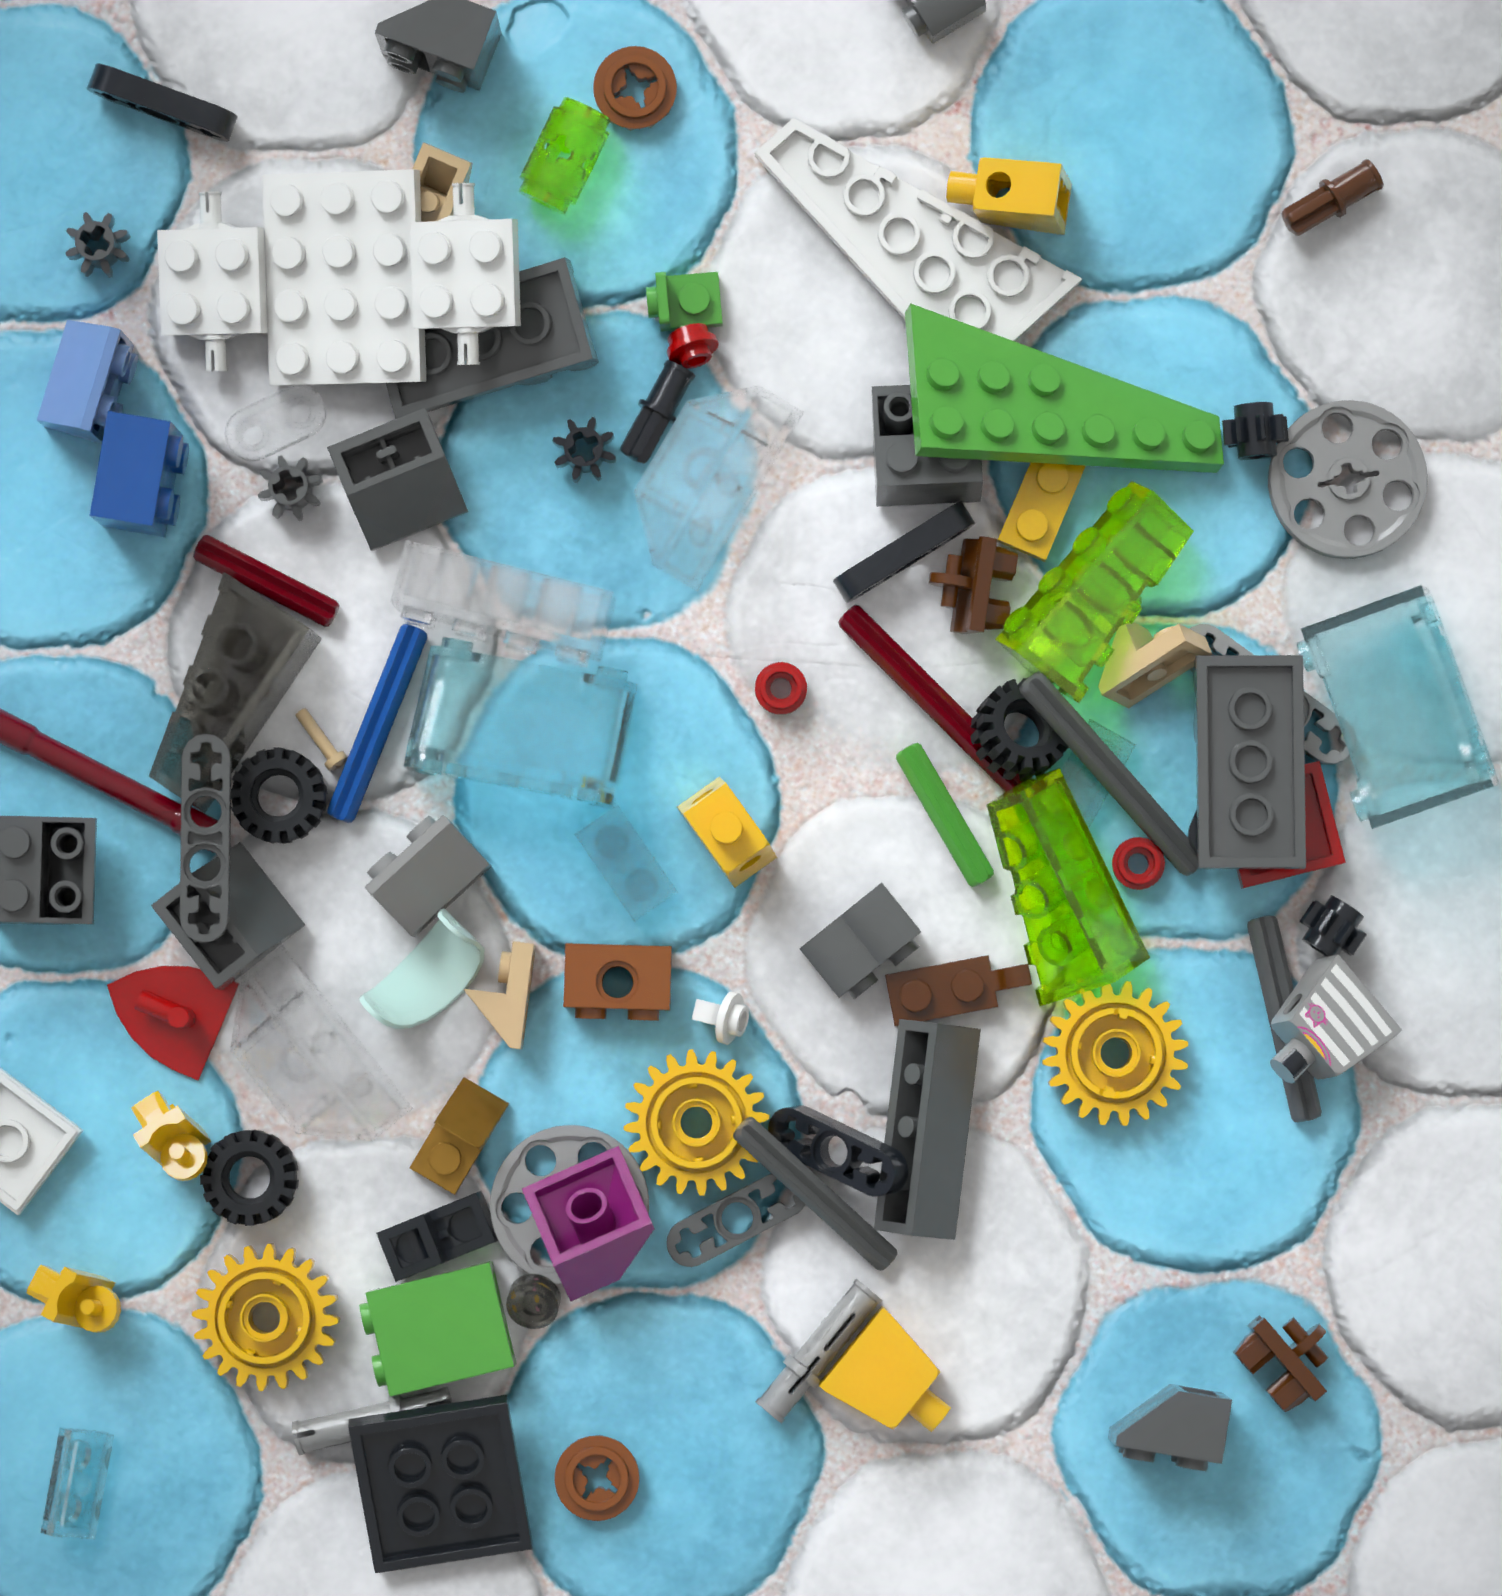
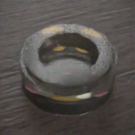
(533, 1301)

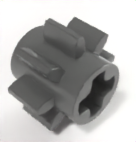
(94, 231)
(303, 493)

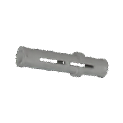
(818, 1351)
(334, 1430)

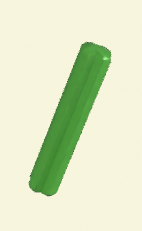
(944, 814)

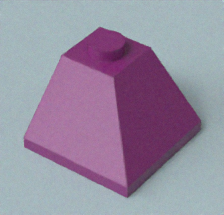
(590, 1221)

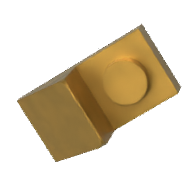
(459, 1135)

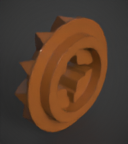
(645, 66)
(603, 1502)

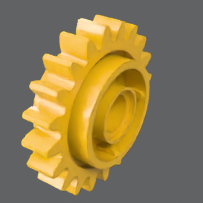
(1148, 1061)
(661, 1121)
(232, 1323)

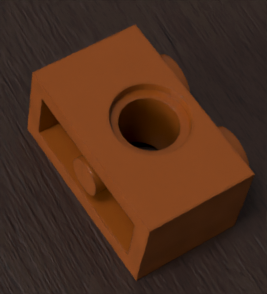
(590, 962)

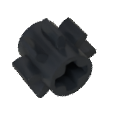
(1255, 430)
(590, 436)
(1333, 927)

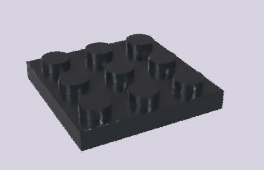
(440, 1483)

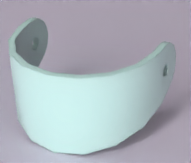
(428, 977)

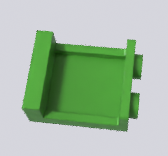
(438, 1329)

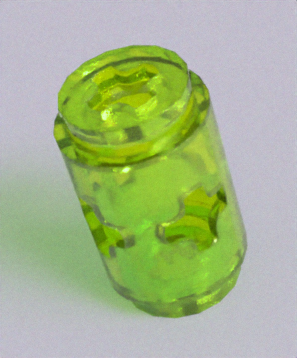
(557, 180)

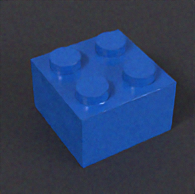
(138, 474)

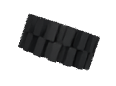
(1001, 748)
(247, 786)
(217, 1177)

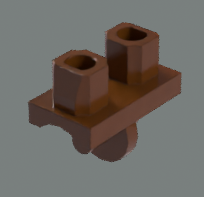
(968, 585)
(1297, 1381)

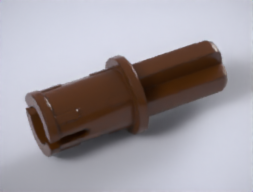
(1332, 198)

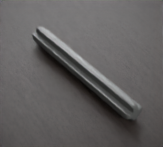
(1110, 772)

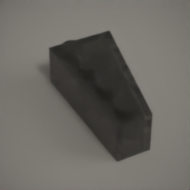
(235, 683)

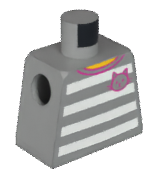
(1329, 1023)

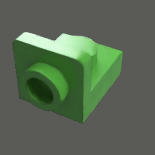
(685, 300)

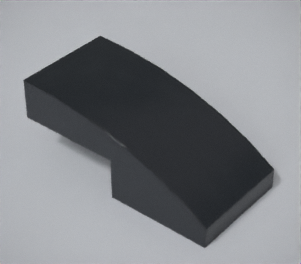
(437, 1236)

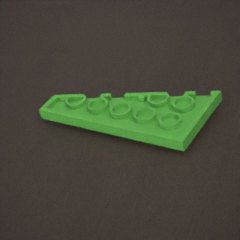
(1018, 404)

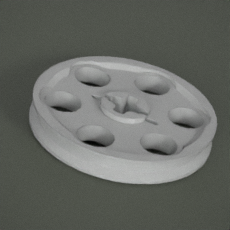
(1360, 458)
(514, 1175)

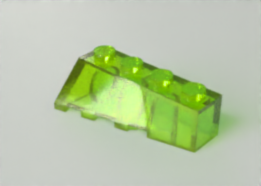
(1095, 589)
(1062, 890)

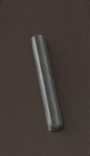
(1276, 988)
(815, 1193)

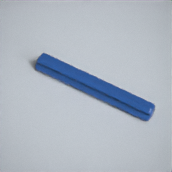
(377, 723)

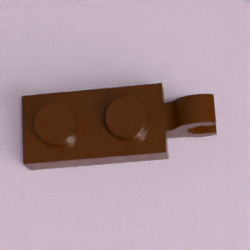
(950, 988)

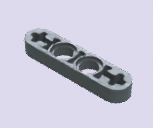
(200, 838)

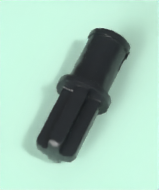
(656, 412)

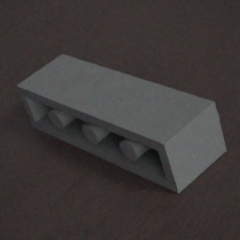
(929, 1126)

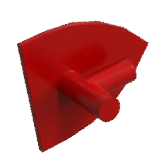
(172, 1014)

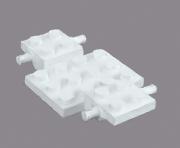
(341, 277)

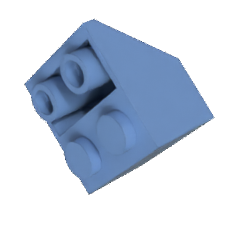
(87, 379)

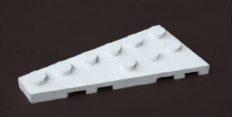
(912, 241)

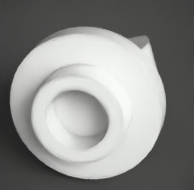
(729, 1017)

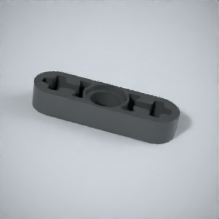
(708, 1247)

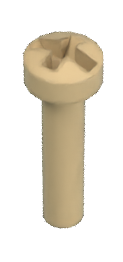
(334, 758)

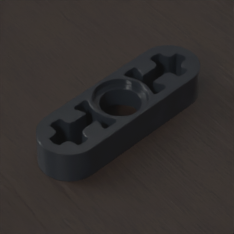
(162, 102)
(904, 552)
(859, 1149)

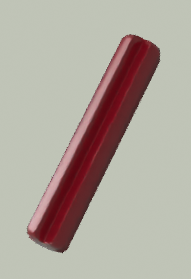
(266, 580)

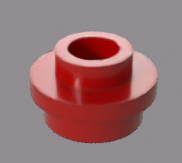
(691, 345)
(783, 671)
(1154, 858)

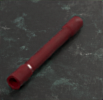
(28, 740)

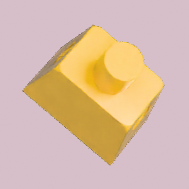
(1035, 200)
(727, 831)
(886, 1375)

